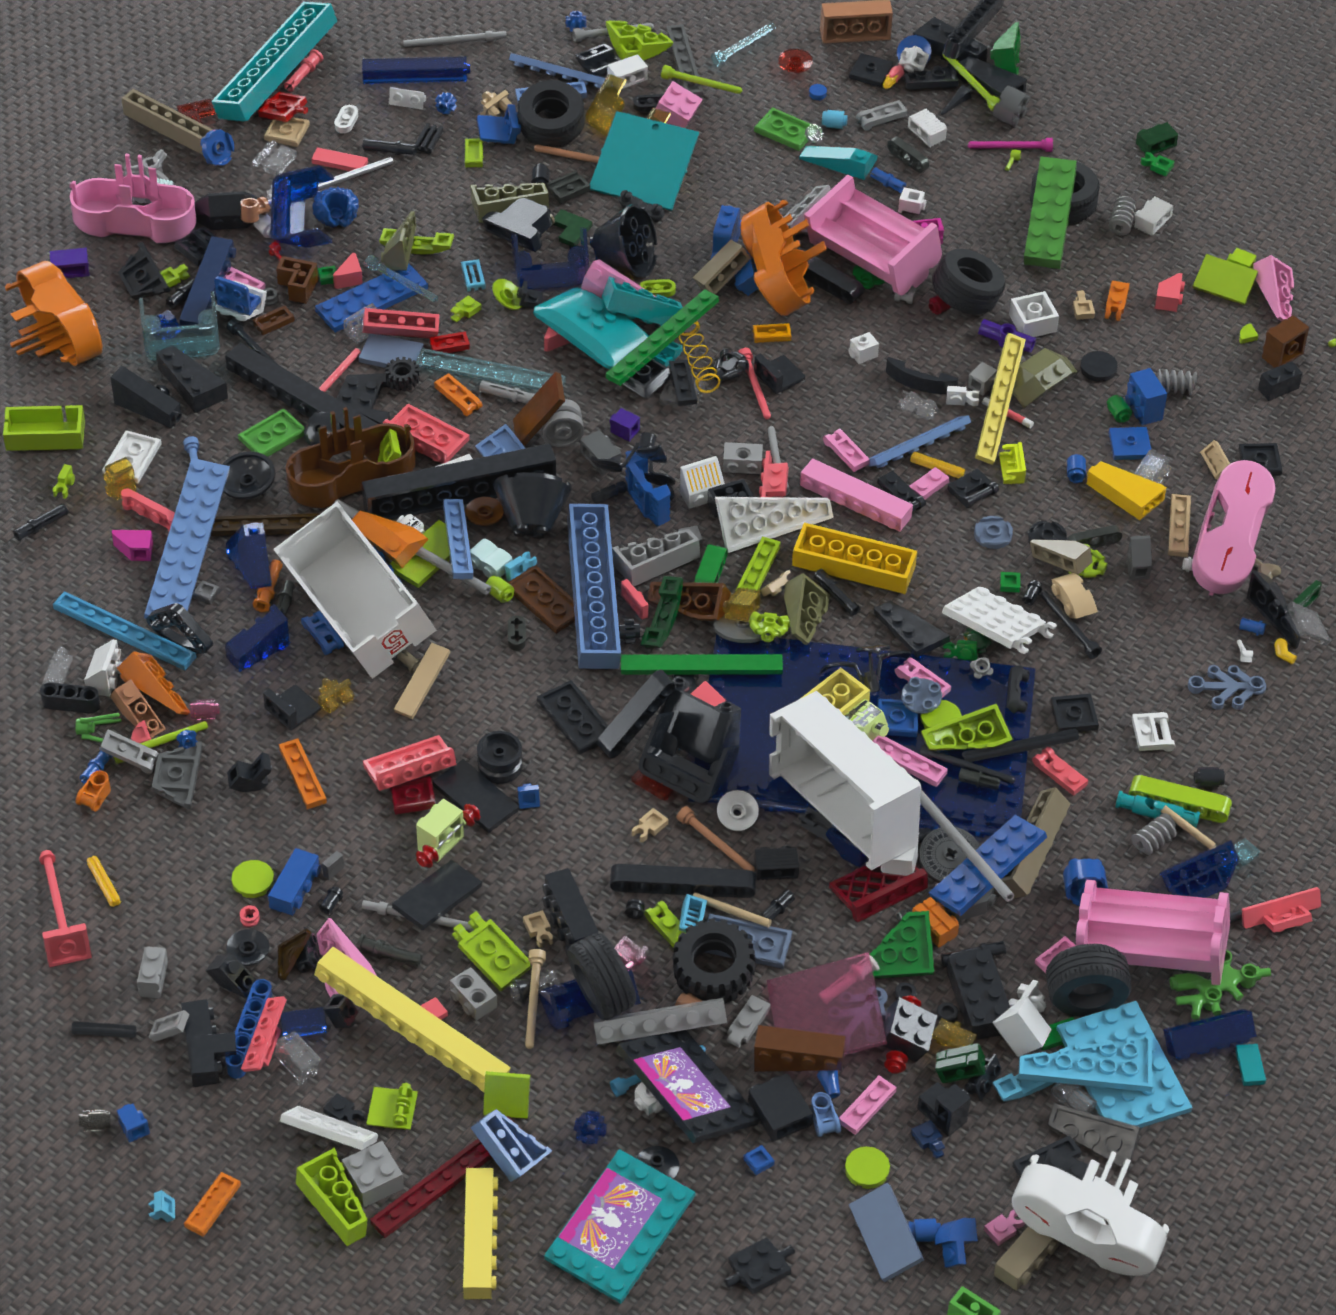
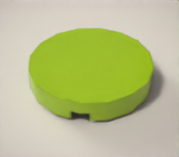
(944, 712)
(252, 878)
(867, 1167)

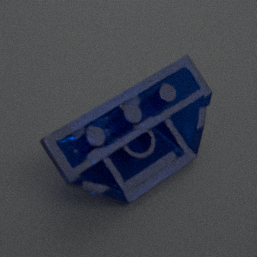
(1203, 872)

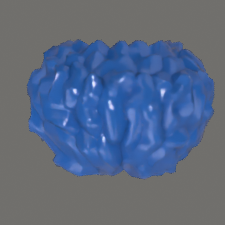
(335, 206)

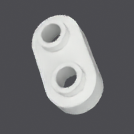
(346, 119)

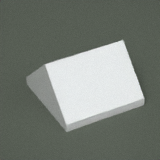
(1023, 1027)

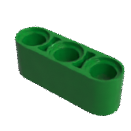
(711, 564)

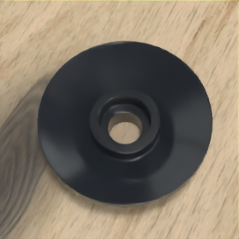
(314, 422)
(251, 941)
(668, 1160)

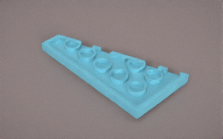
(1102, 1064)

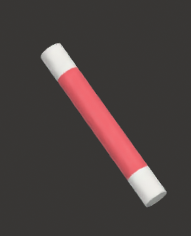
(1013, 415)

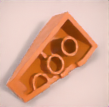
(392, 538)
(150, 679)

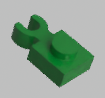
(1159, 165)
(963, 650)

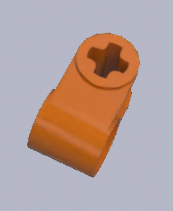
(94, 791)

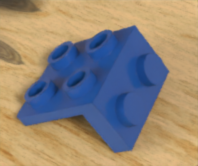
(499, 128)
(235, 296)

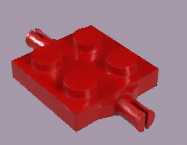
(283, 106)

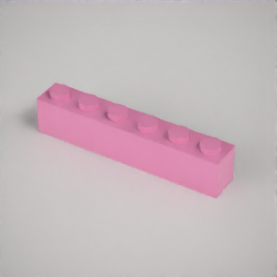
(856, 495)

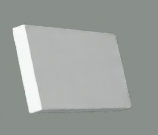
(329, 1127)

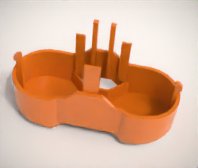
(60, 314)

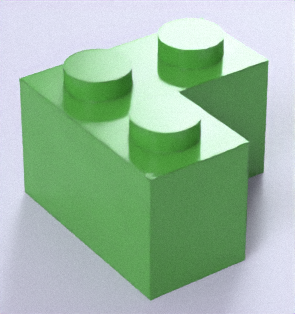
(970, 1304)

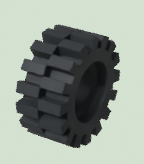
(402, 366)

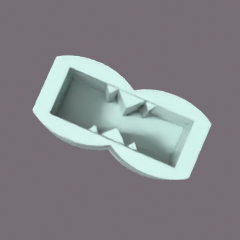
(489, 558)

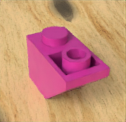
(134, 544)

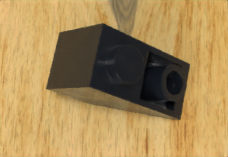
(231, 974)

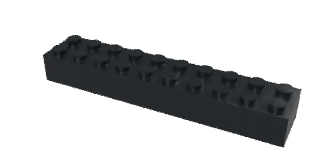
(470, 479)

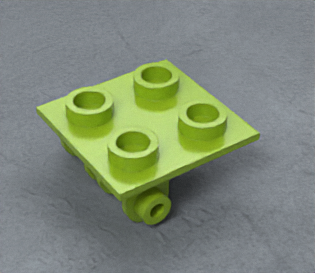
(392, 1107)

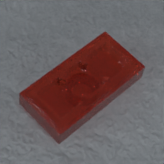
(652, 786)

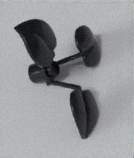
(644, 449)
(870, 678)

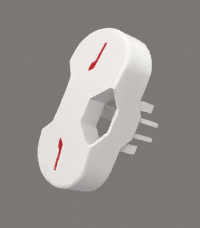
(1075, 1215)

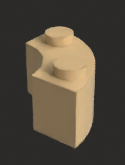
(1073, 596)

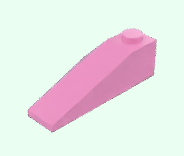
(597, 277)
(1276, 284)
(332, 936)

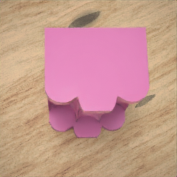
(874, 236)
(1157, 928)

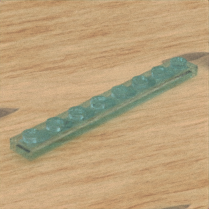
(483, 369)

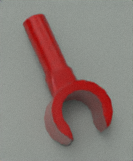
(274, 250)

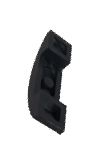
(918, 380)

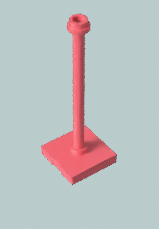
(66, 943)

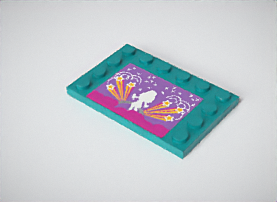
(619, 1226)

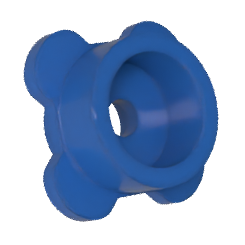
(187, 735)

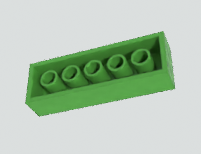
(1050, 212)

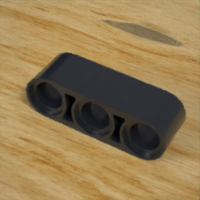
(70, 697)

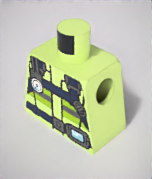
(869, 719)

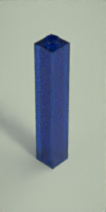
(415, 70)

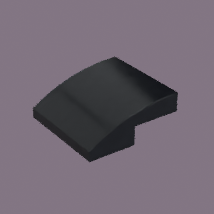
(596, 59)
(195, 245)

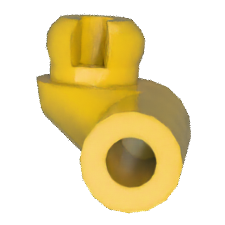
(1282, 651)

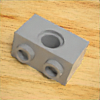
(742, 458)

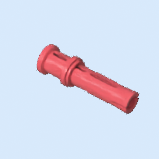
(307, 65)

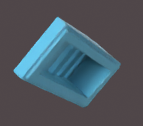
(693, 903)

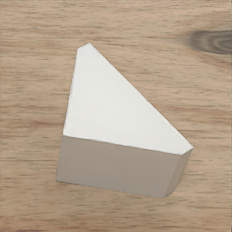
(902, 864)

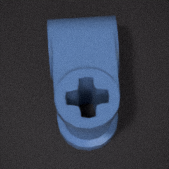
(824, 1118)

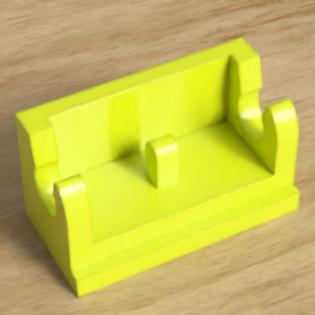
(1013, 464)

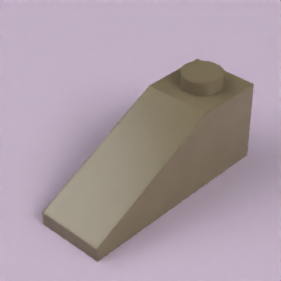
(1064, 554)

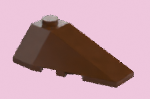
(697, 600)

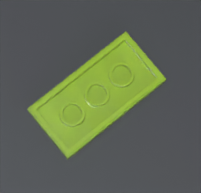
(418, 570)

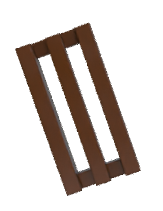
(275, 320)

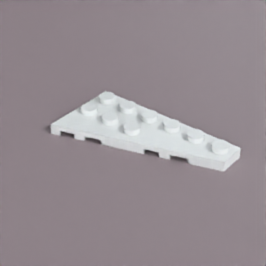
(749, 518)

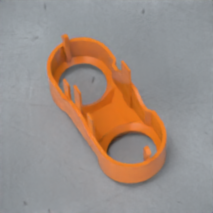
(776, 258)

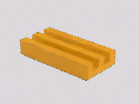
(771, 333)

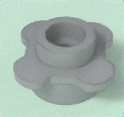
(981, 662)

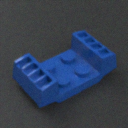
(651, 502)

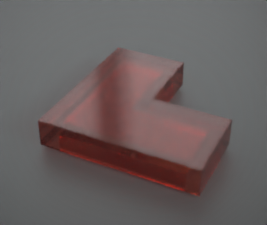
(197, 109)

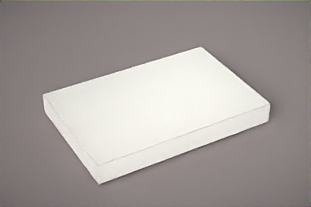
(138, 450)

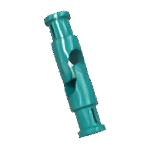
(1141, 805)

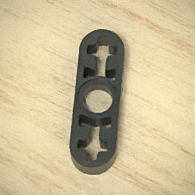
(914, 160)
(1105, 536)

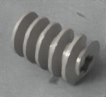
(1122, 215)
(1177, 381)
(1155, 834)

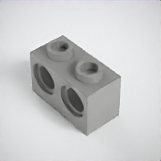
(470, 989)

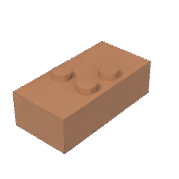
(856, 21)

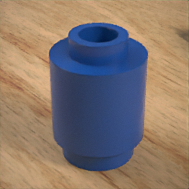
(1076, 468)
(924, 1229)

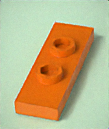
(212, 1204)

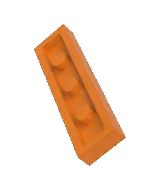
(302, 773)

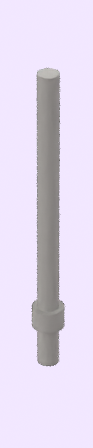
(488, 36)
(384, 908)

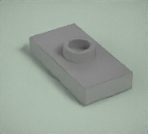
(168, 1026)

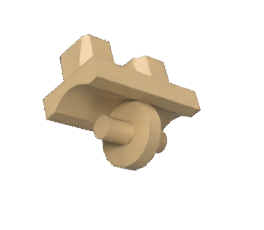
(492, 102)

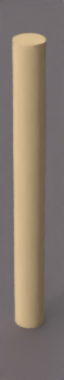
(735, 911)

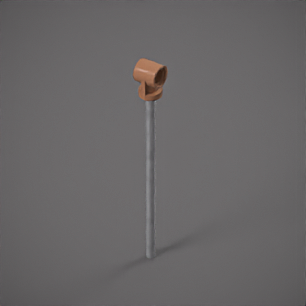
(252, 208)

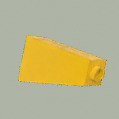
(1125, 489)

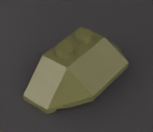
(1041, 375)

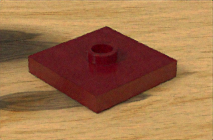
(413, 795)

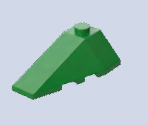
(1006, 50)

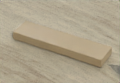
(1179, 525)
(422, 680)

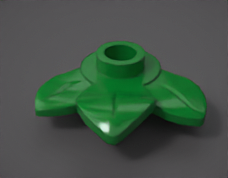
(866, 278)

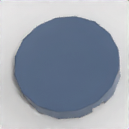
(993, 532)

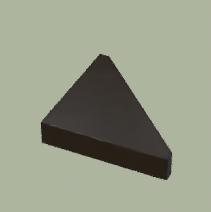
(289, 952)

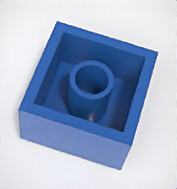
(1146, 396)

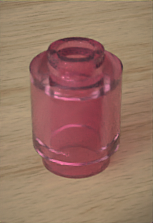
(204, 709)

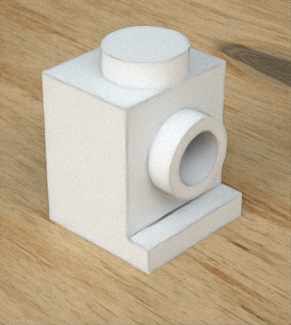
(912, 201)

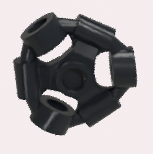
(729, 363)

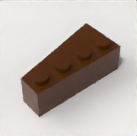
(797, 1050)

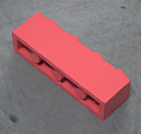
(400, 323)

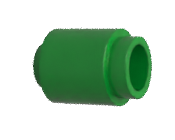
(1119, 408)

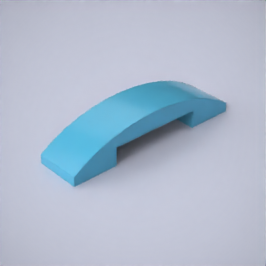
(1012, 1088)

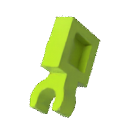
(173, 277)
(465, 307)
(65, 479)

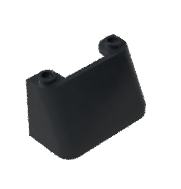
(700, 726)

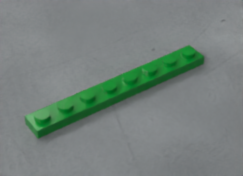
(662, 337)

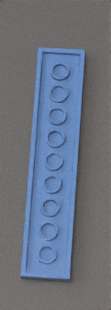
(188, 535)

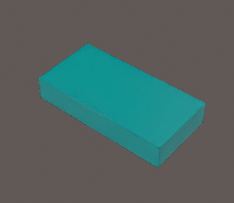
(1250, 1064)

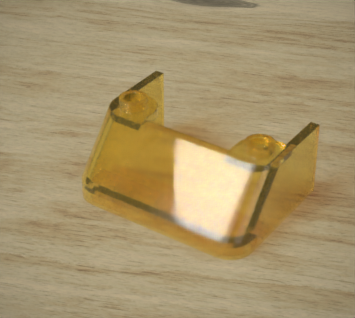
(607, 102)

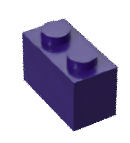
(71, 262)

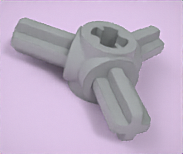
(151, 162)

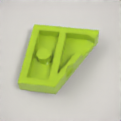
(389, 447)

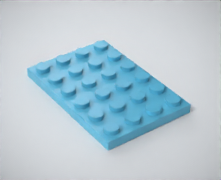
(1123, 1105)

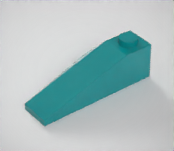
(840, 159)

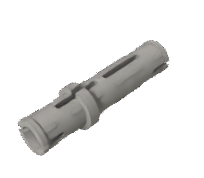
(515, 395)

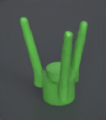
(85, 726)

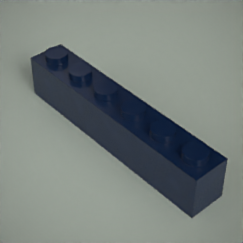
(214, 263)

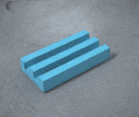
(475, 284)

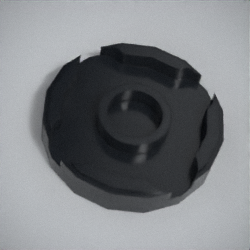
(1098, 366)
(1047, 531)

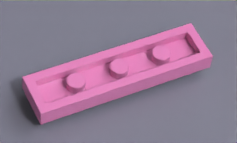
(912, 762)

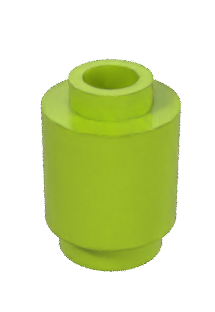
(500, 589)

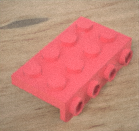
(430, 434)
(409, 762)

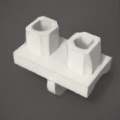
(1032, 993)

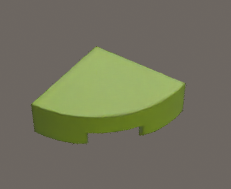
(1248, 334)

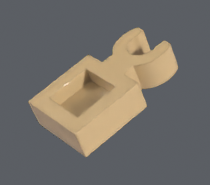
(651, 823)
(538, 926)

